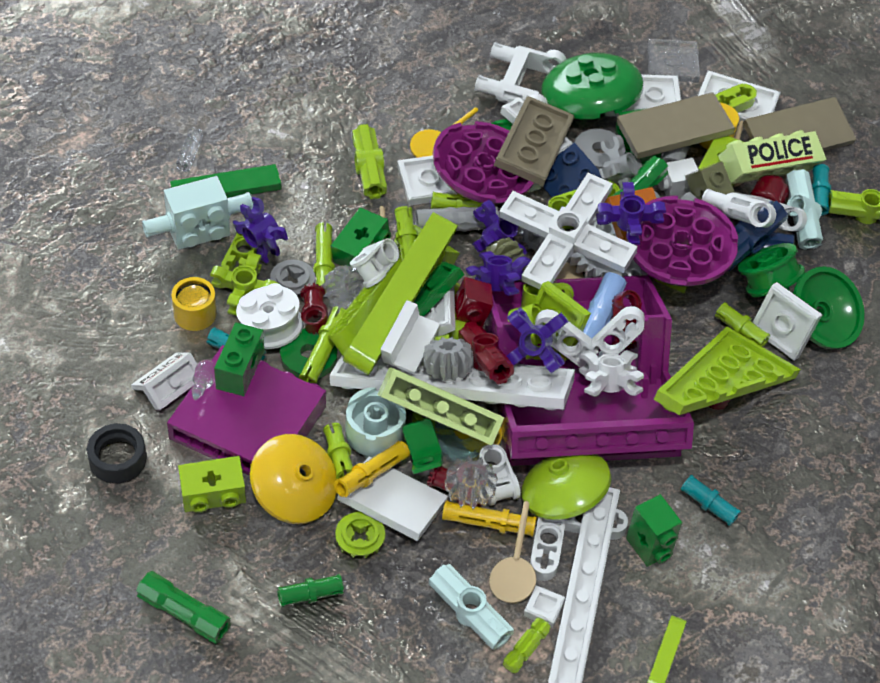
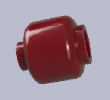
(771, 188)

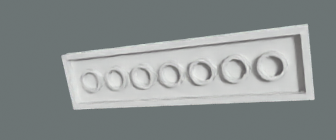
(527, 387)

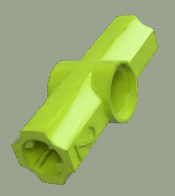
(369, 161)
(862, 206)

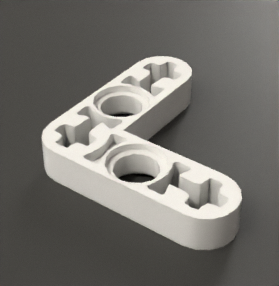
(593, 344)
(557, 528)

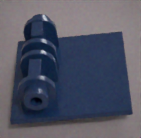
(569, 171)

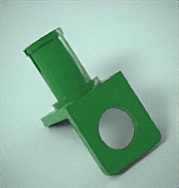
(423, 445)

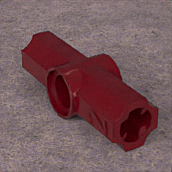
(486, 353)

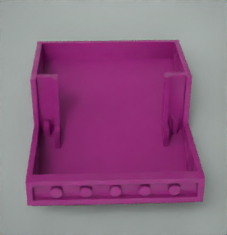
(605, 424)

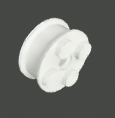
(274, 311)

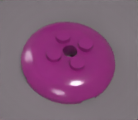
(466, 161)
(690, 246)

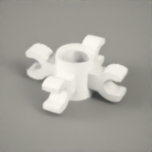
(611, 373)

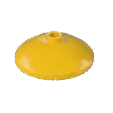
(283, 489)

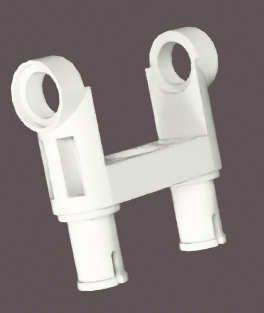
(520, 59)
(745, 208)

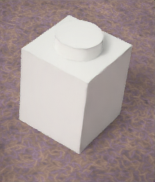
(675, 182)

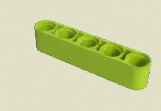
(353, 318)

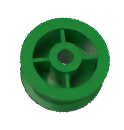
(770, 266)

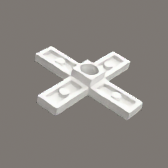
(559, 243)

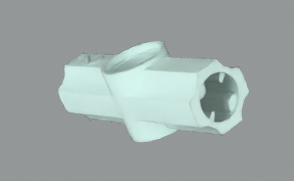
(802, 196)
(483, 619)

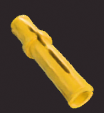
(363, 474)
(488, 518)

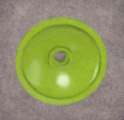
(566, 485)

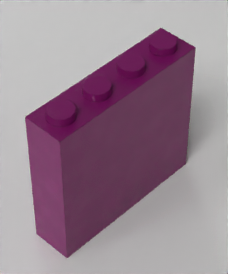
(238, 425)

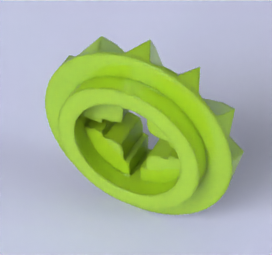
(361, 523)

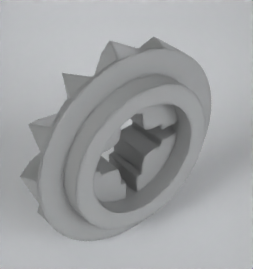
(296, 269)

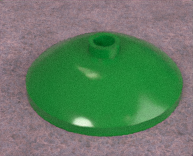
(838, 302)

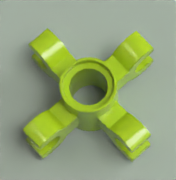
(240, 280)

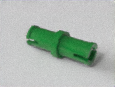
(310, 590)

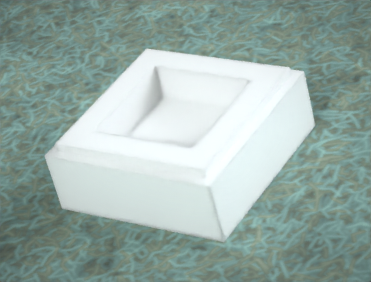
(544, 605)

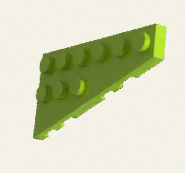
(723, 371)

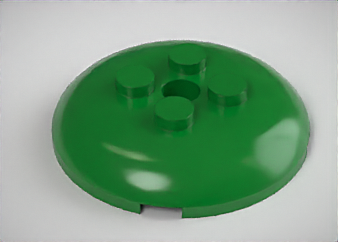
(593, 85)

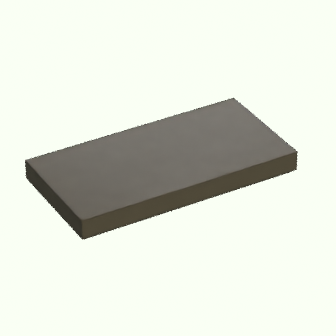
(819, 116)
(675, 125)
(534, 140)

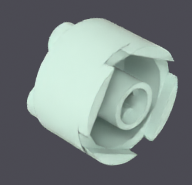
(373, 422)

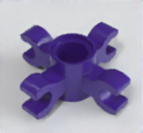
(630, 213)
(495, 228)
(260, 229)
(499, 271)
(550, 358)

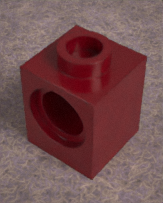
(473, 301)

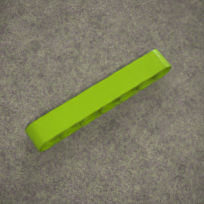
(403, 287)

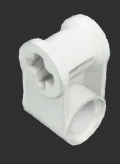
(376, 261)
(507, 482)

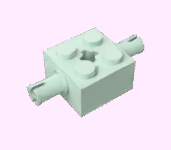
(196, 213)

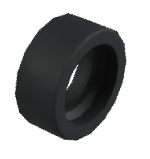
(111, 434)

